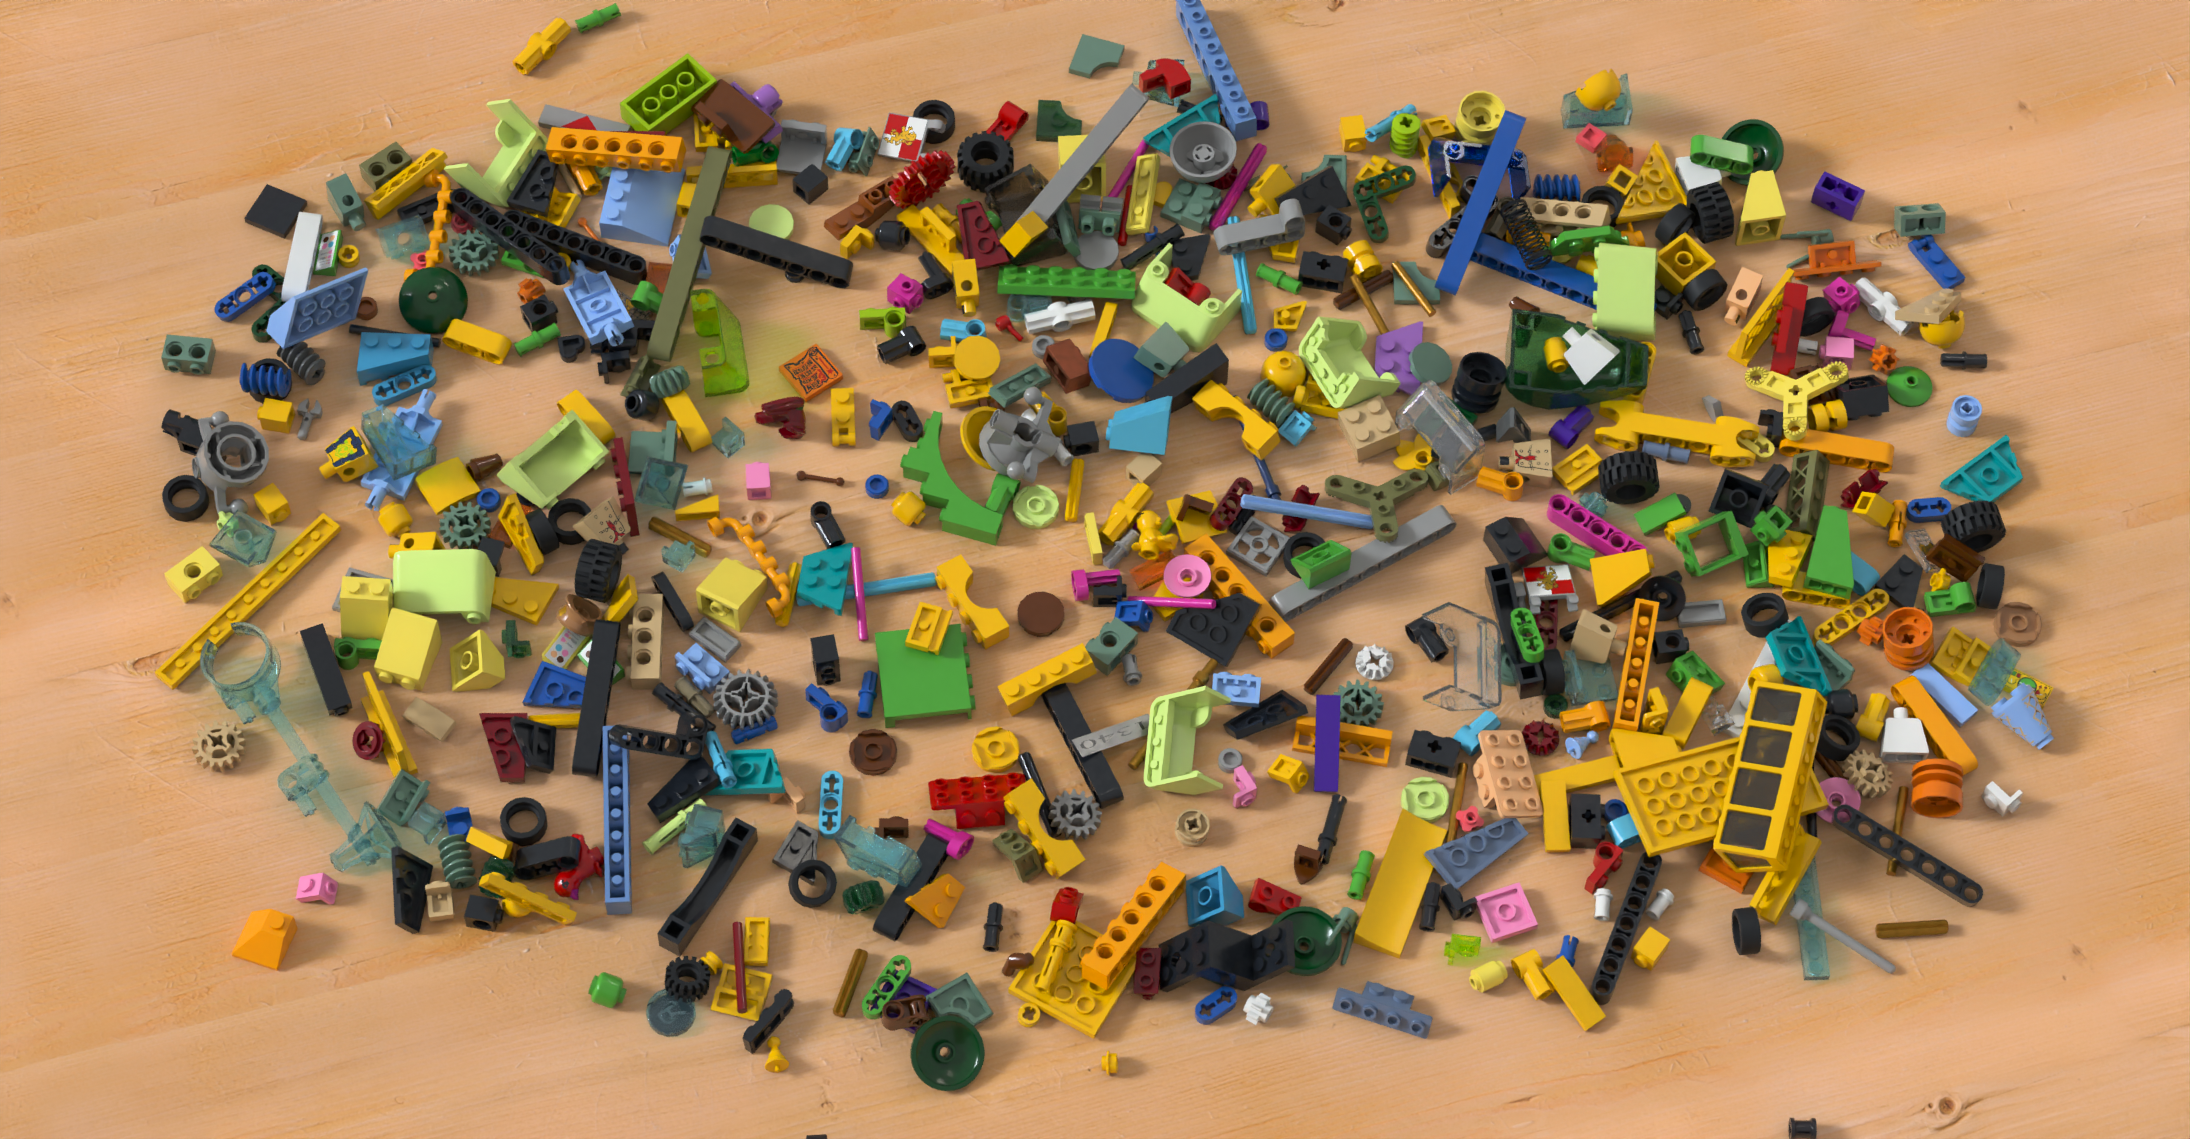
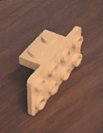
(1506, 775)

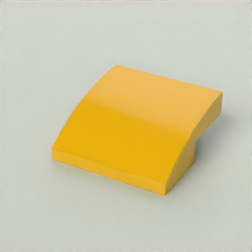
(561, 208)
(1316, 402)
(447, 485)
(1194, 523)
(1959, 656)
(757, 990)

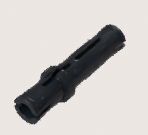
(1152, 247)
(665, 694)
(1328, 838)

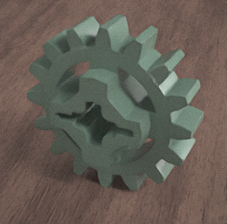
(473, 253)
(464, 526)
(1368, 702)

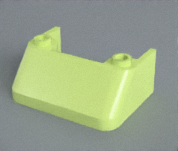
(520, 143)
(1162, 304)
(1172, 740)

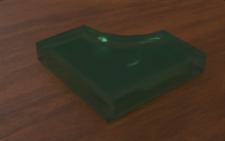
(1054, 122)

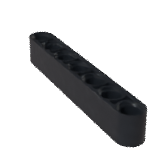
(510, 236)
(585, 248)
(776, 252)
(596, 698)
(1071, 726)
(1919, 855)
(1623, 937)

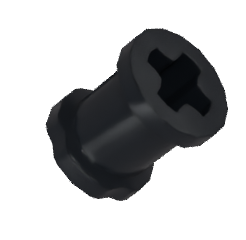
(1802, 1128)

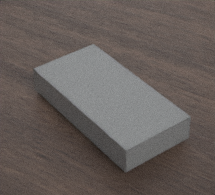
(1702, 614)
(715, 639)

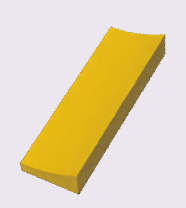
(1399, 886)

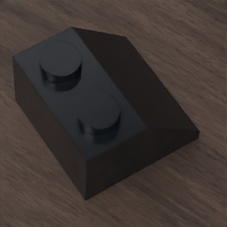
(1863, 396)
(1740, 495)
(1513, 543)

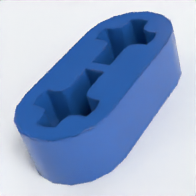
(1928, 509)
(1212, 1001)

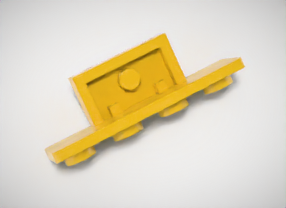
(932, 234)

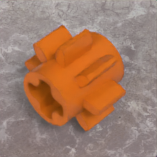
(530, 290)
(1884, 359)
(1871, 631)

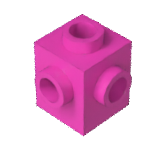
(905, 293)
(1842, 296)

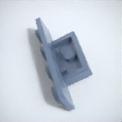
(1384, 1007)

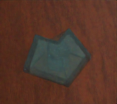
(661, 483)
(245, 539)

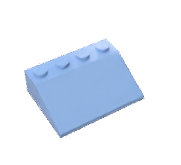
(640, 205)
(317, 310)

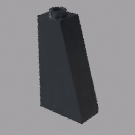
(1191, 378)
(326, 670)

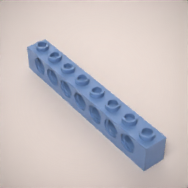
(1217, 69)
(616, 827)

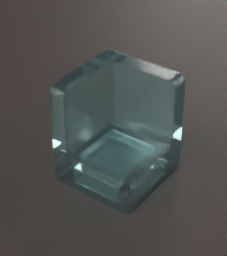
(729, 438)
(678, 555)
(428, 822)

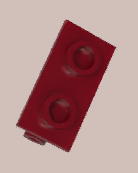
(1869, 483)
(1302, 496)
(1147, 972)

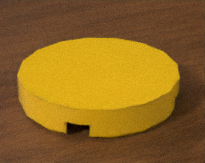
(976, 358)
(995, 749)

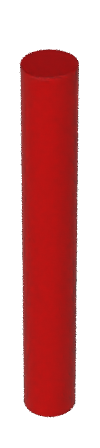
(1122, 239)

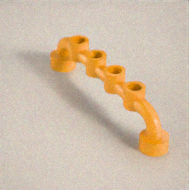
(440, 216)
(757, 551)

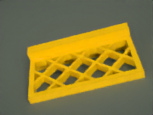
(1760, 325)
(380, 712)

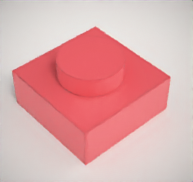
(1590, 137)

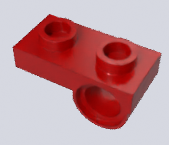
(1009, 121)
(1182, 284)
(1598, 877)
(1271, 898)
(1066, 905)

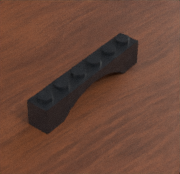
(1503, 599)
(691, 914)

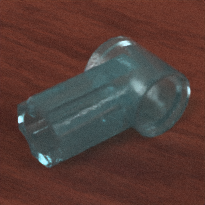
(1027, 304)

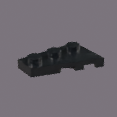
(535, 186)
(1317, 192)
(409, 891)

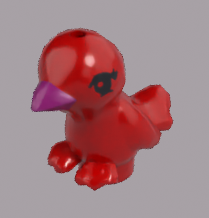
(590, 862)

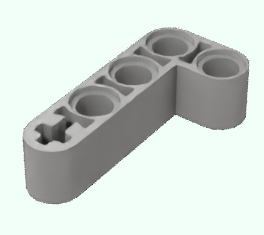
(1263, 231)

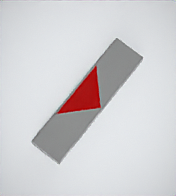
(564, 118)

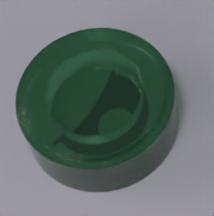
(1554, 705)

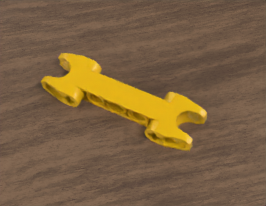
(1715, 439)

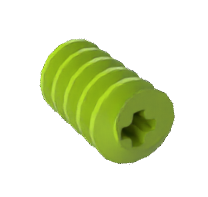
(1404, 135)

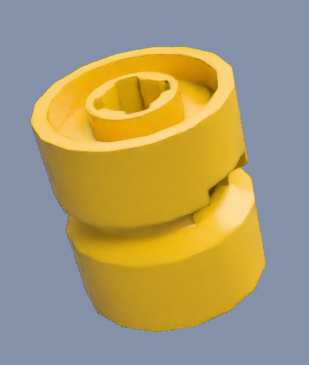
(1362, 260)
(1830, 416)

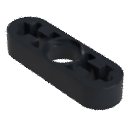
(672, 601)

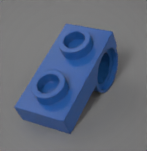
(821, 700)

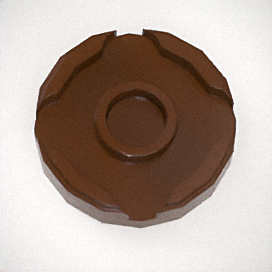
(1040, 614)
(873, 752)

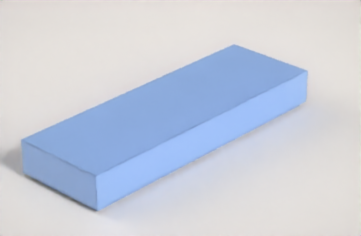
(1945, 695)

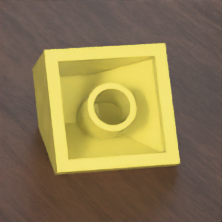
(476, 663)

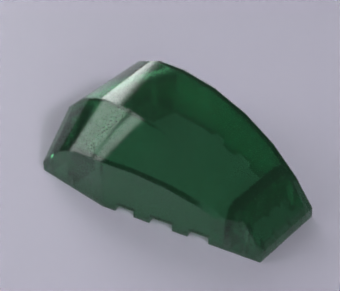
(1539, 387)

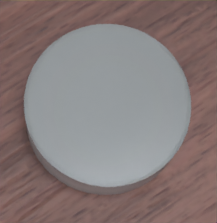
(1039, 345)
(1229, 760)

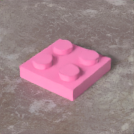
(1505, 912)

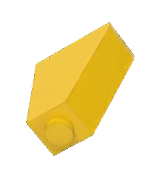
(1620, 573)
(1638, 747)

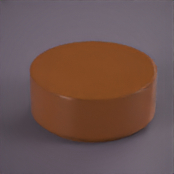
(367, 308)

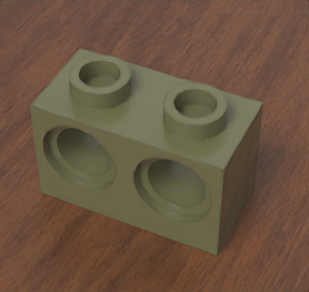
(384, 165)

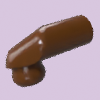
(1017, 961)

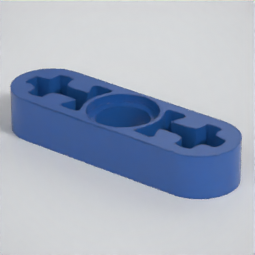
(244, 306)

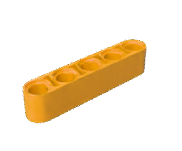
(1842, 449)
(1938, 731)

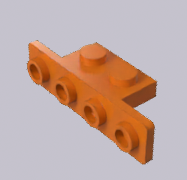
(1833, 258)

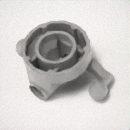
(234, 440)
(1017, 444)

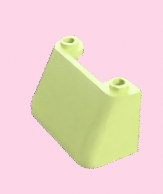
(1338, 365)
(554, 461)
(444, 583)

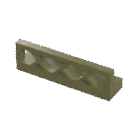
(1812, 491)

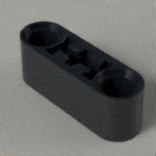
(547, 858)

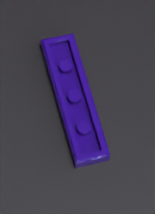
(1327, 743)

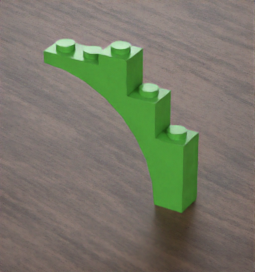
(958, 512)

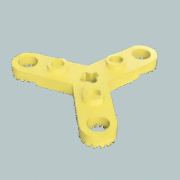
(1796, 406)

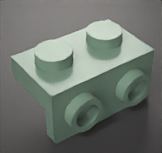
(1837, 670)
(403, 797)

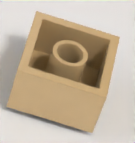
(1369, 428)

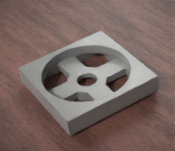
(1248, 559)

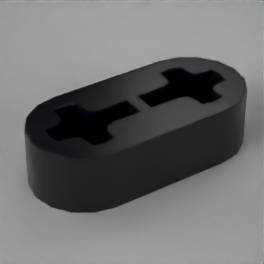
(912, 419)

